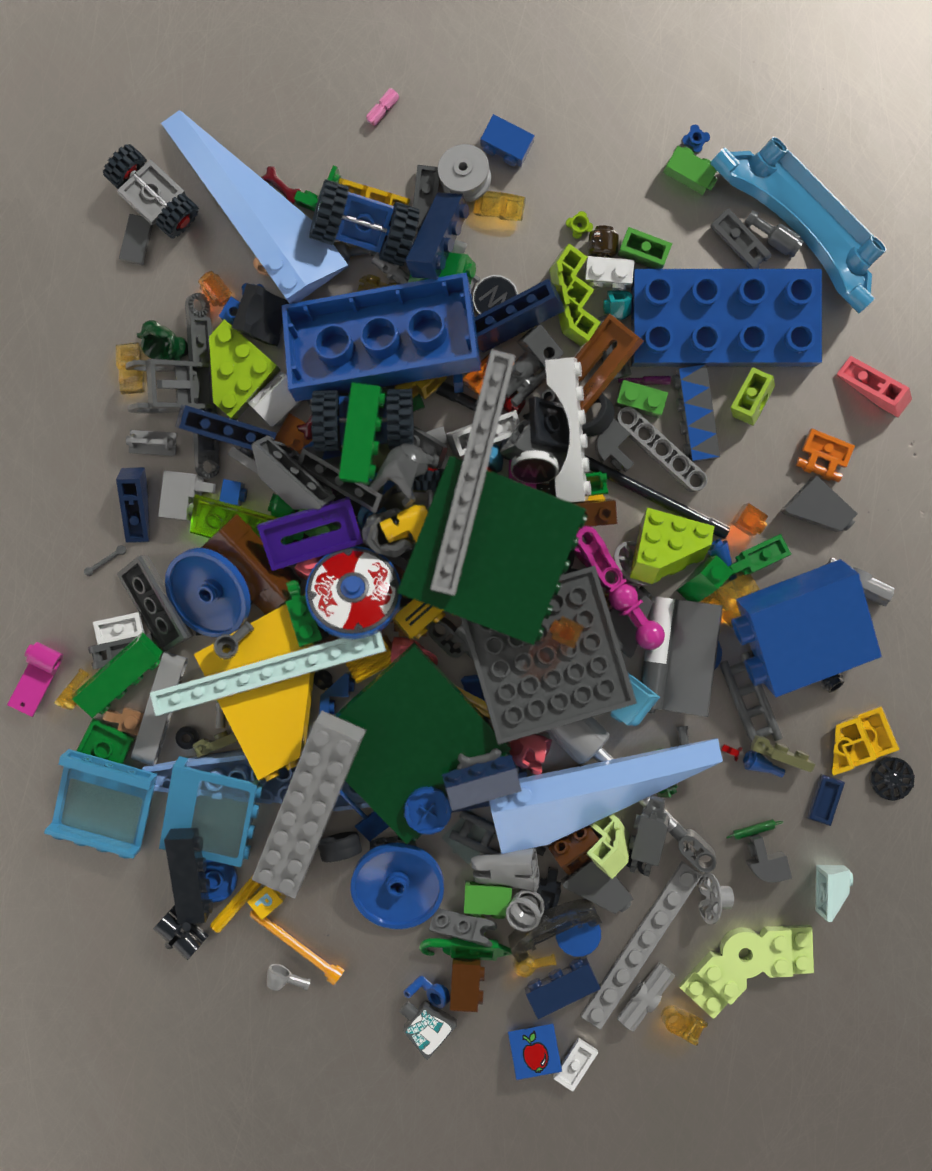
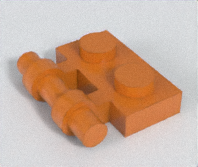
(827, 448)

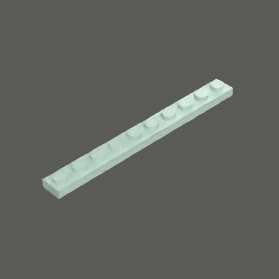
(265, 673)

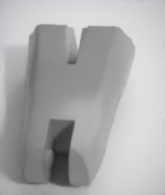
(511, 869)

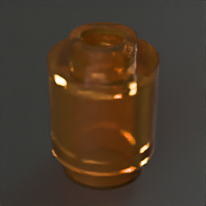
(214, 289)

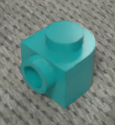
(618, 304)

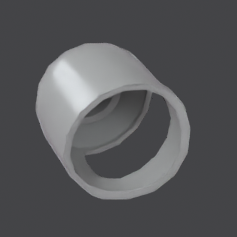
(525, 910)

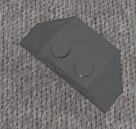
(282, 474)

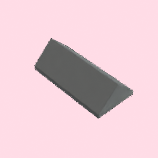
(151, 600)

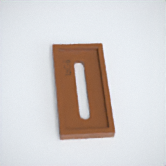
(607, 333)

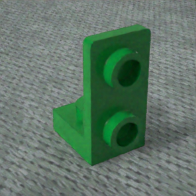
(308, 199)

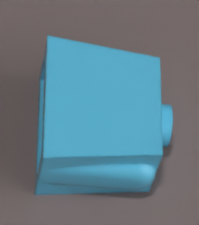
(635, 713)

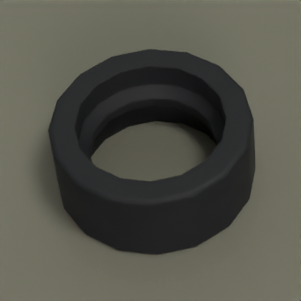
(602, 420)

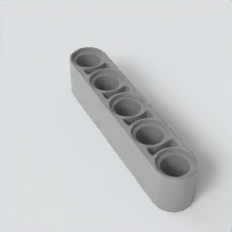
(672, 452)
(154, 728)

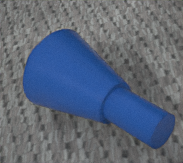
(721, 549)
(758, 762)

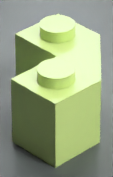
(612, 849)

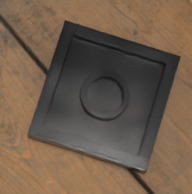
(548, 424)

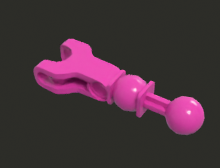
(622, 595)

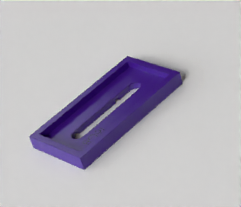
(309, 548)

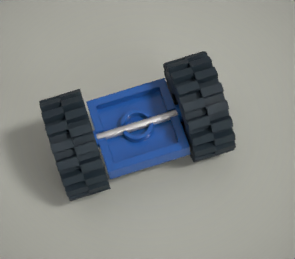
(364, 222)
(330, 419)

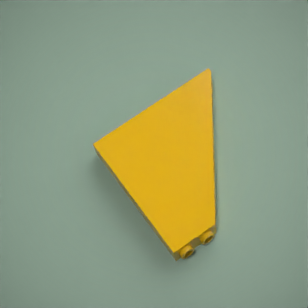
(274, 717)

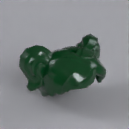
(161, 342)

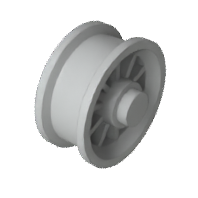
(465, 171)

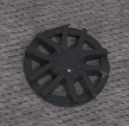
(892, 778)

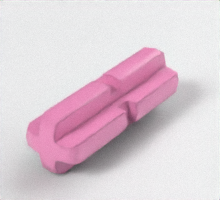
(379, 110)

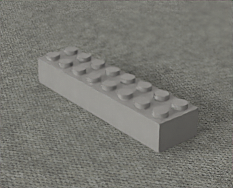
(308, 804)

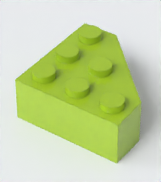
(237, 370)
(668, 545)

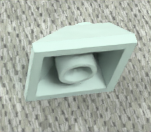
(832, 889)

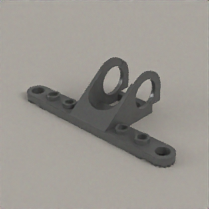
(191, 382)

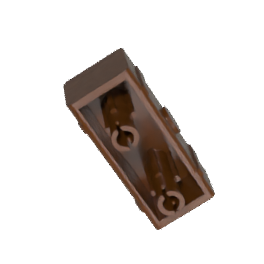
(246, 551)

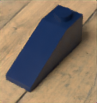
(134, 503)

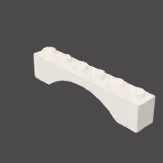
(563, 380)

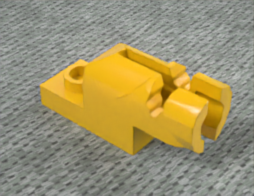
(410, 522)

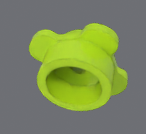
(581, 218)

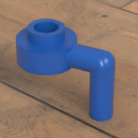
(436, 993)

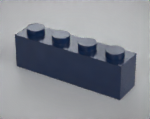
(437, 236)
(517, 315)
(220, 427)

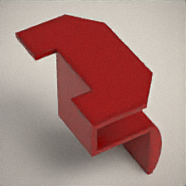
(732, 751)

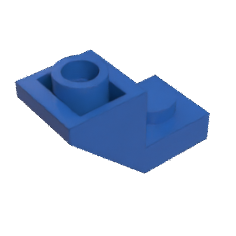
(340, 688)

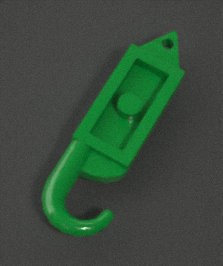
(464, 949)

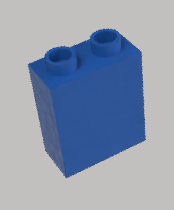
(806, 628)

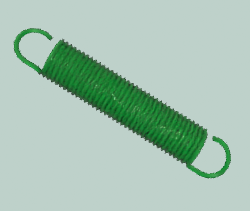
(754, 829)

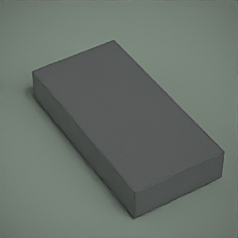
(135, 240)

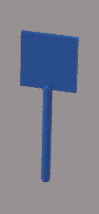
(370, 825)

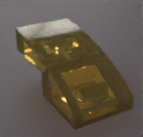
(500, 205)
(129, 380)
(735, 589)

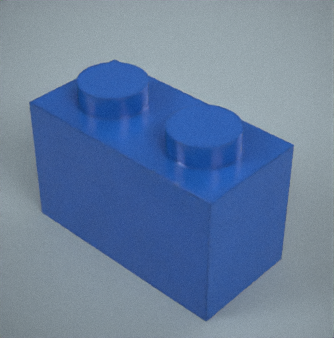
(506, 141)

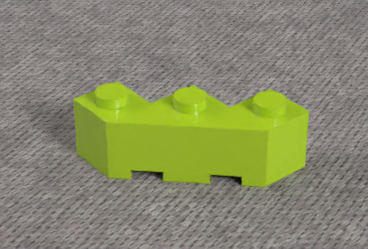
(574, 293)

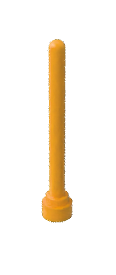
(331, 971)

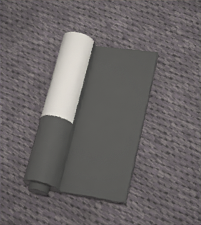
(685, 662)

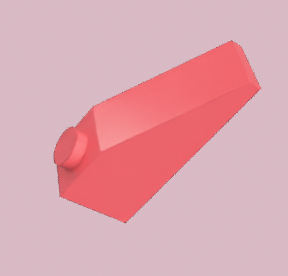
(876, 386)

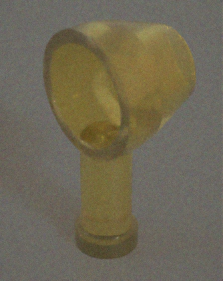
(65, 698)
(533, 964)

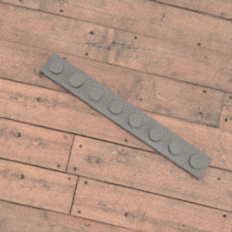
(641, 945)

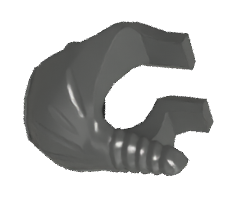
(402, 467)

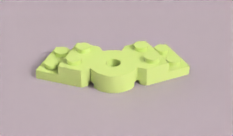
(724, 975)

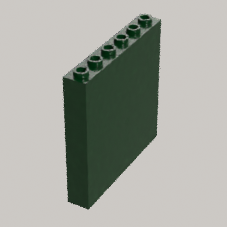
(510, 559)
(412, 735)

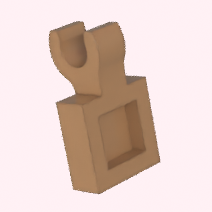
(128, 720)

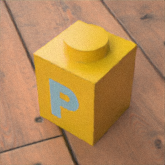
(265, 901)

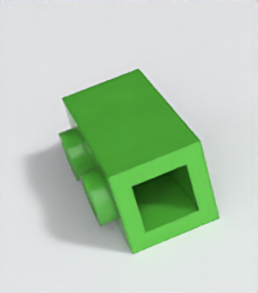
(691, 170)

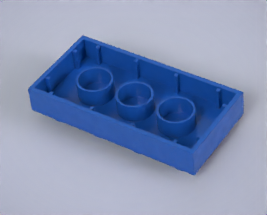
(727, 317)
(381, 336)

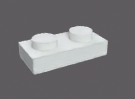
(118, 628)
(576, 1064)

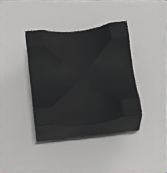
(260, 315)

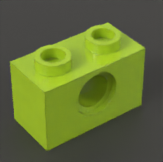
(753, 396)

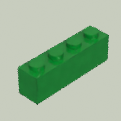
(360, 433)
(117, 675)

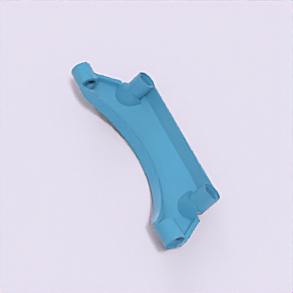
(811, 211)

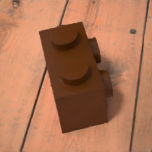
(572, 849)
(465, 985)

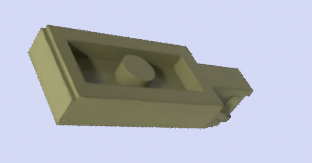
(221, 740)
(780, 753)

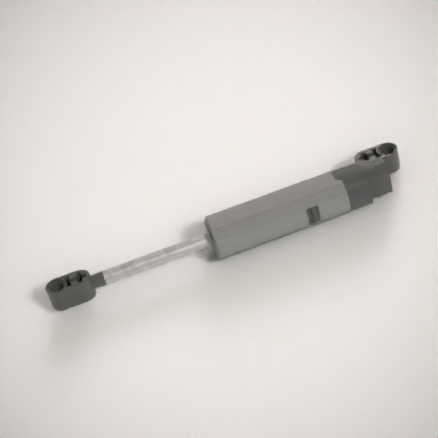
(582, 742)

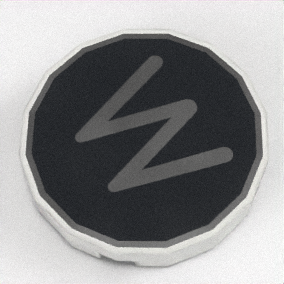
(492, 292)
(534, 467)

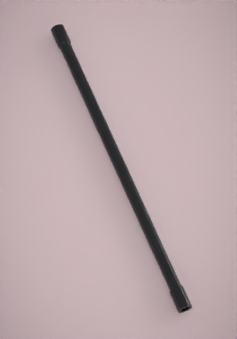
(720, 529)

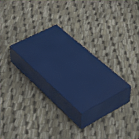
(825, 800)

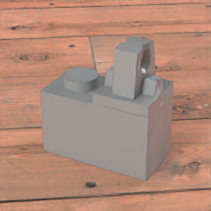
(178, 494)

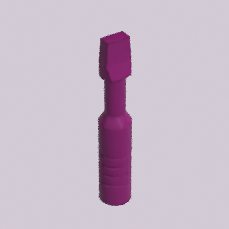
(649, 380)

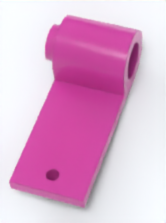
(38, 675)

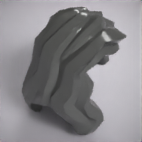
(376, 539)

